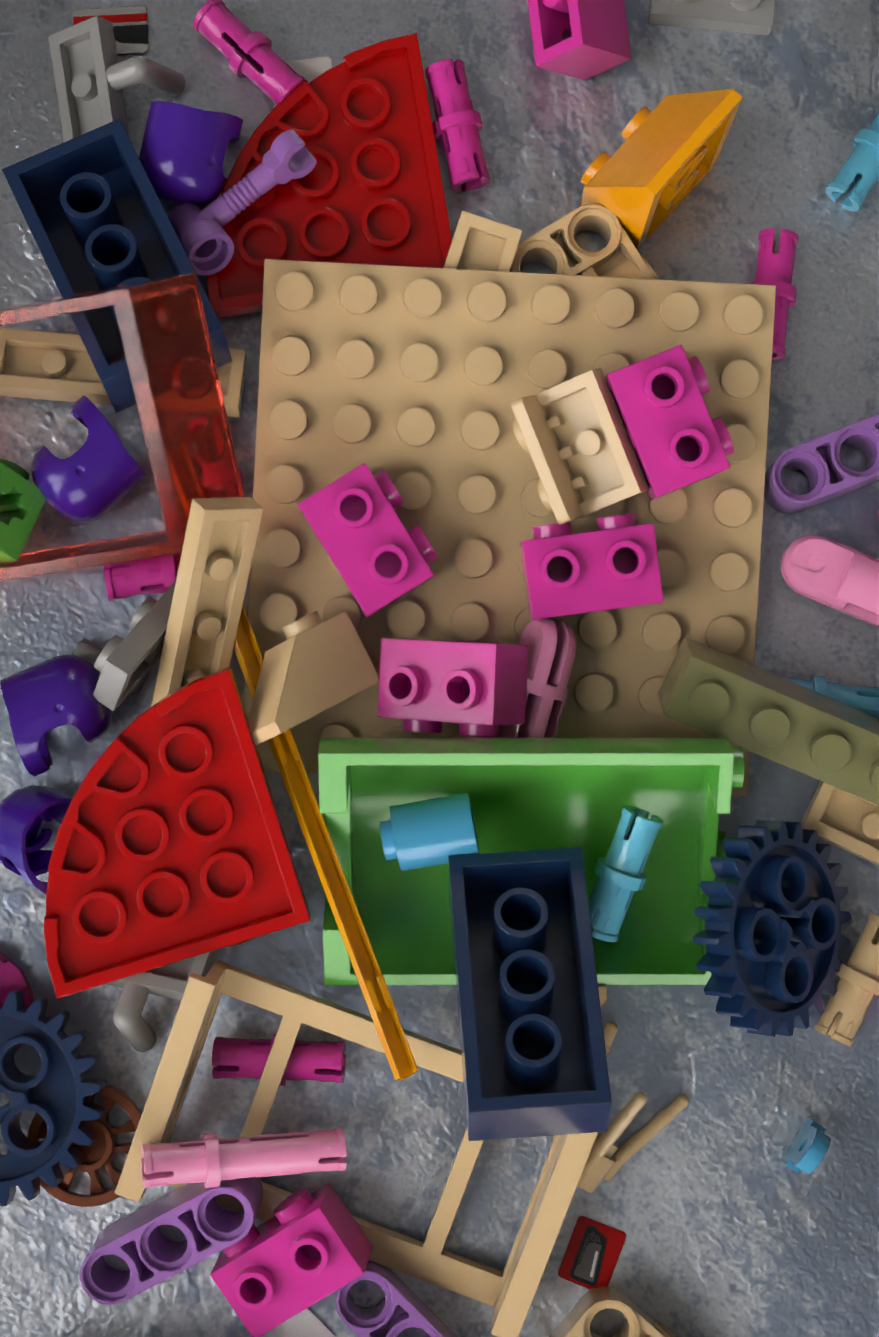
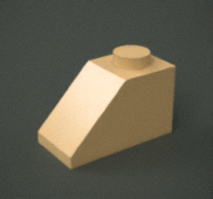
(309, 674)

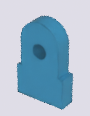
(807, 1147)

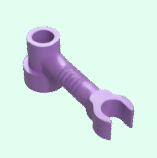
(202, 230)

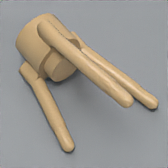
(605, 1157)

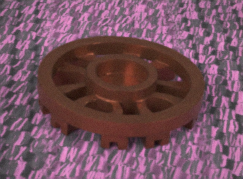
(96, 1154)

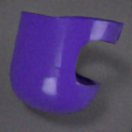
(186, 151)
(94, 476)
(50, 697)
(19, 824)

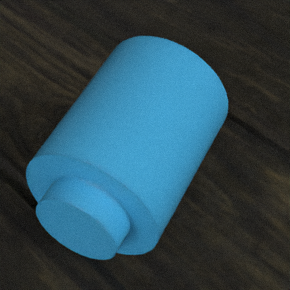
(429, 831)

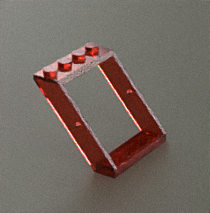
(177, 408)

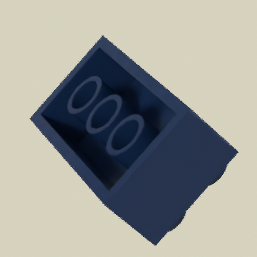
(102, 231)
(527, 995)

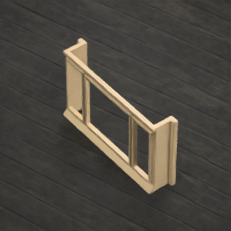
(505, 1290)

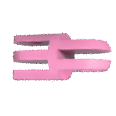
(834, 576)
(548, 671)

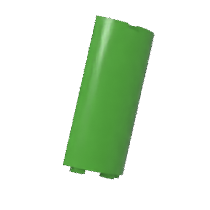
(524, 800)

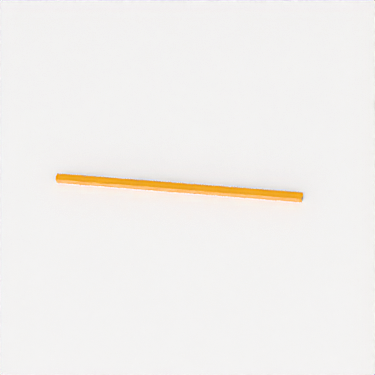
(330, 873)

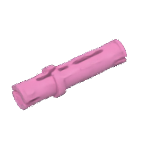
(242, 1157)

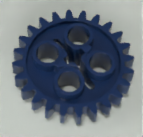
(772, 927)
(56, 1093)

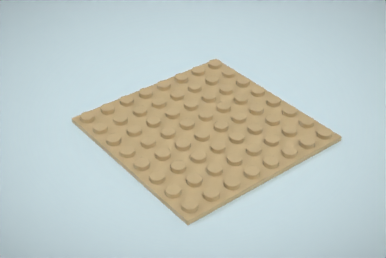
(421, 383)

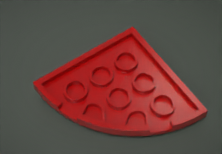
(373, 184)
(169, 845)

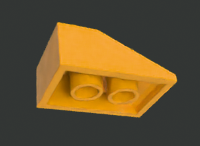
(661, 159)

